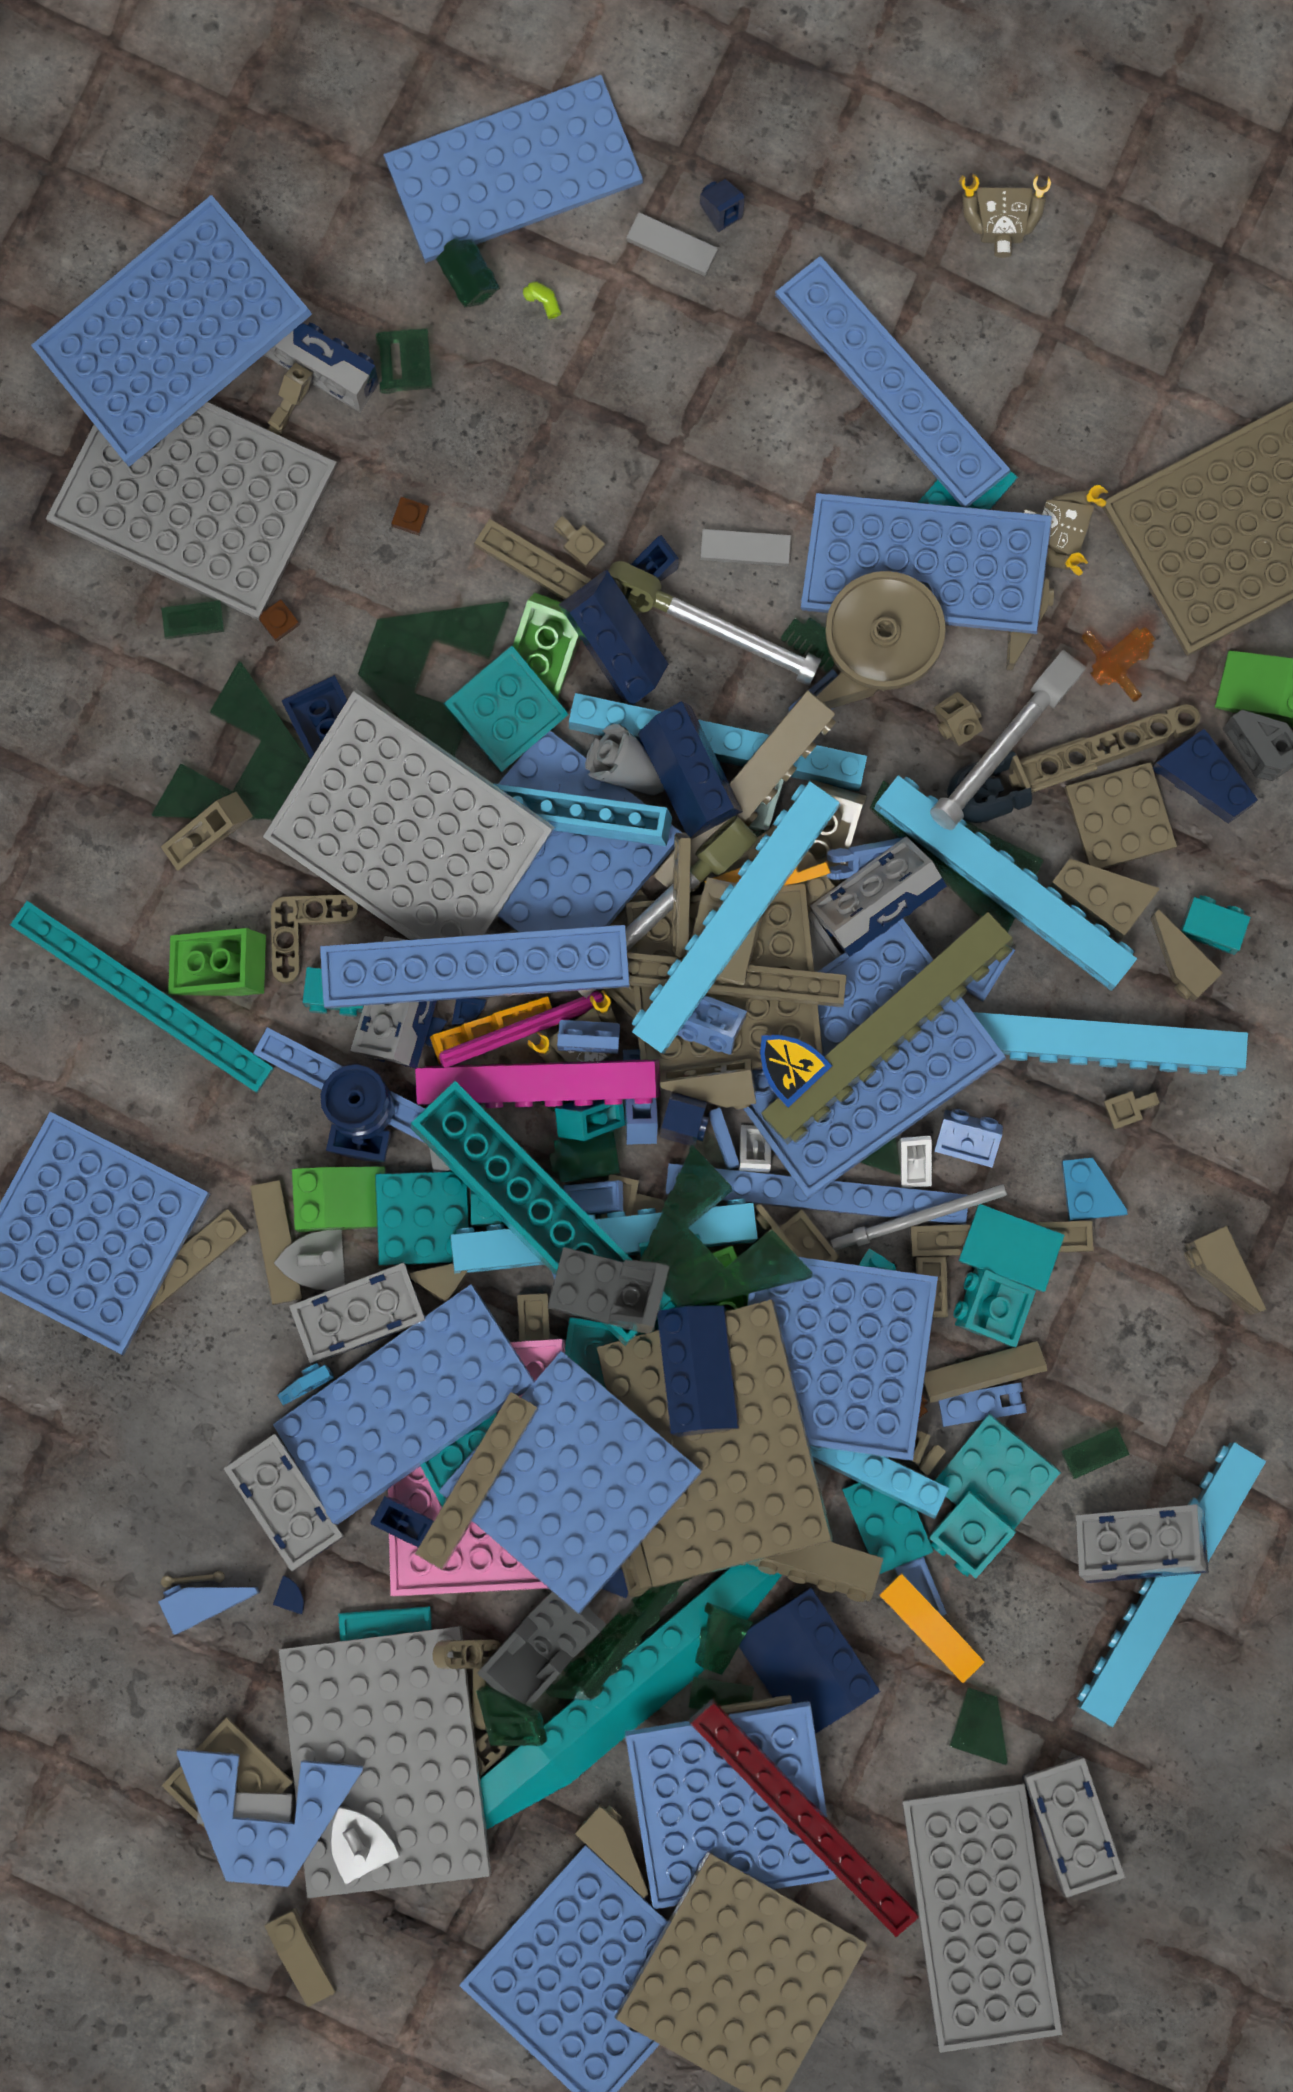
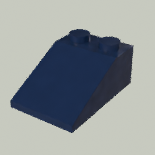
(315, 711)

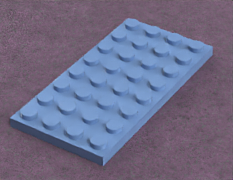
(514, 167)
(975, 561)
(403, 1404)

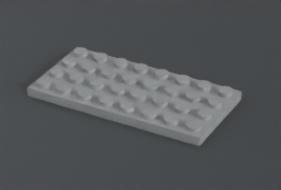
(981, 1918)

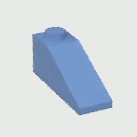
(640, 1118)
(196, 1604)

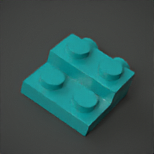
(994, 1307)
(971, 1535)

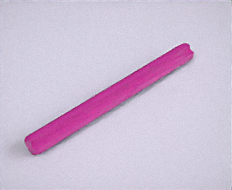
(518, 1030)

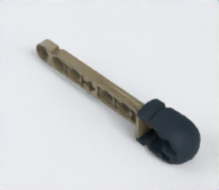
(1029, 777)

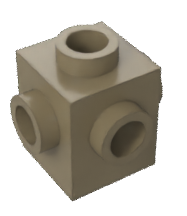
(958, 719)

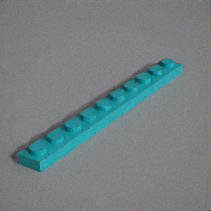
(142, 997)

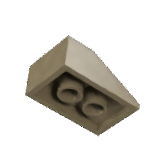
(842, 826)
(738, 966)
(1221, 1264)

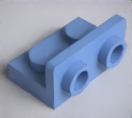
(714, 1025)
(588, 1036)
(969, 1137)

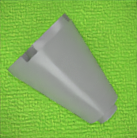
(622, 762)

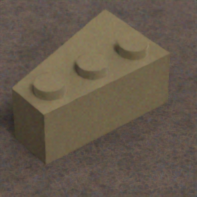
(1104, 896)

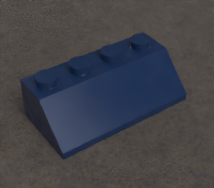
(615, 638)
(689, 770)
(697, 1370)

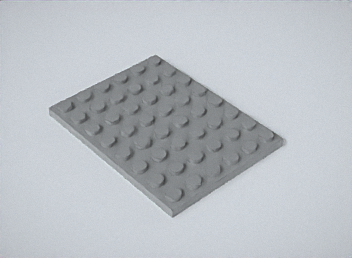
(203, 506)
(406, 827)
(413, 1734)

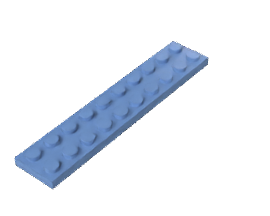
(892, 382)
(474, 966)

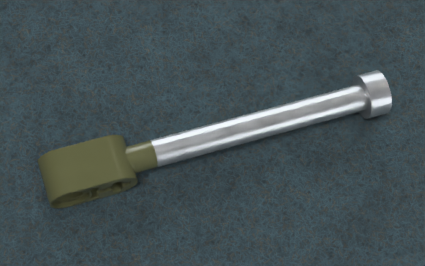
(645, 592)
(714, 856)

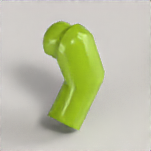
(545, 295)

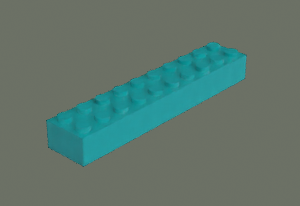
(513, 1184)

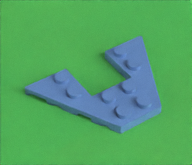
(259, 1848)

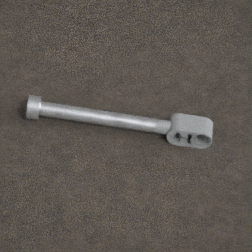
(1047, 691)

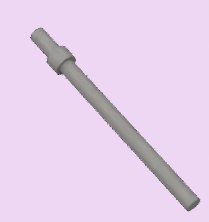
(863, 1235)

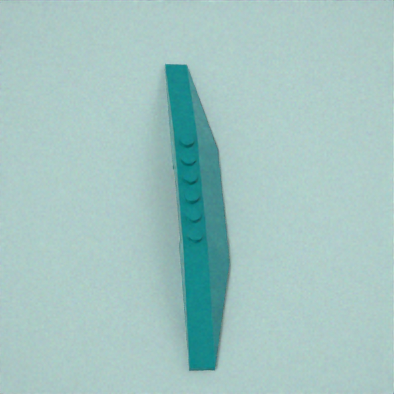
(642, 1685)

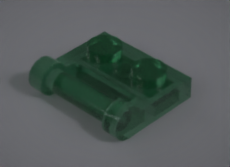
(413, 357)

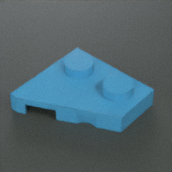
(1089, 1191)
(312, 1378)

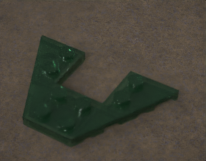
(401, 650)
(270, 772)
(694, 1272)

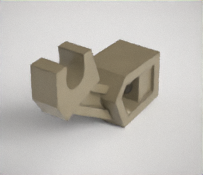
(293, 390)

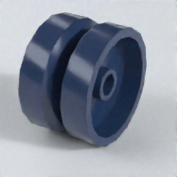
(340, 1100)

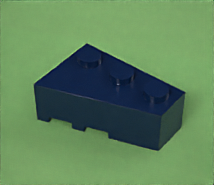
(1207, 776)
(684, 1120)

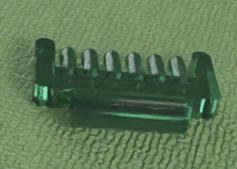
(814, 635)

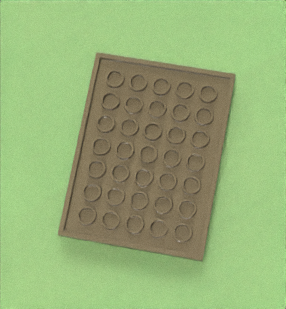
(1216, 531)
(755, 1481)

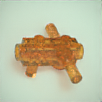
(1113, 664)

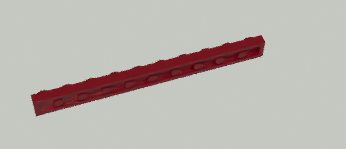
(803, 1818)

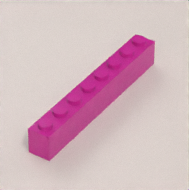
(545, 1082)

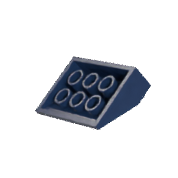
(807, 1657)

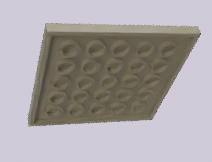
(781, 943)
(740, 1979)

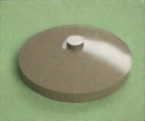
(885, 630)

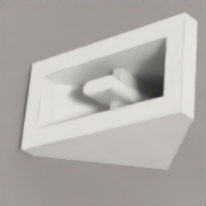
(754, 1151)
(915, 1161)

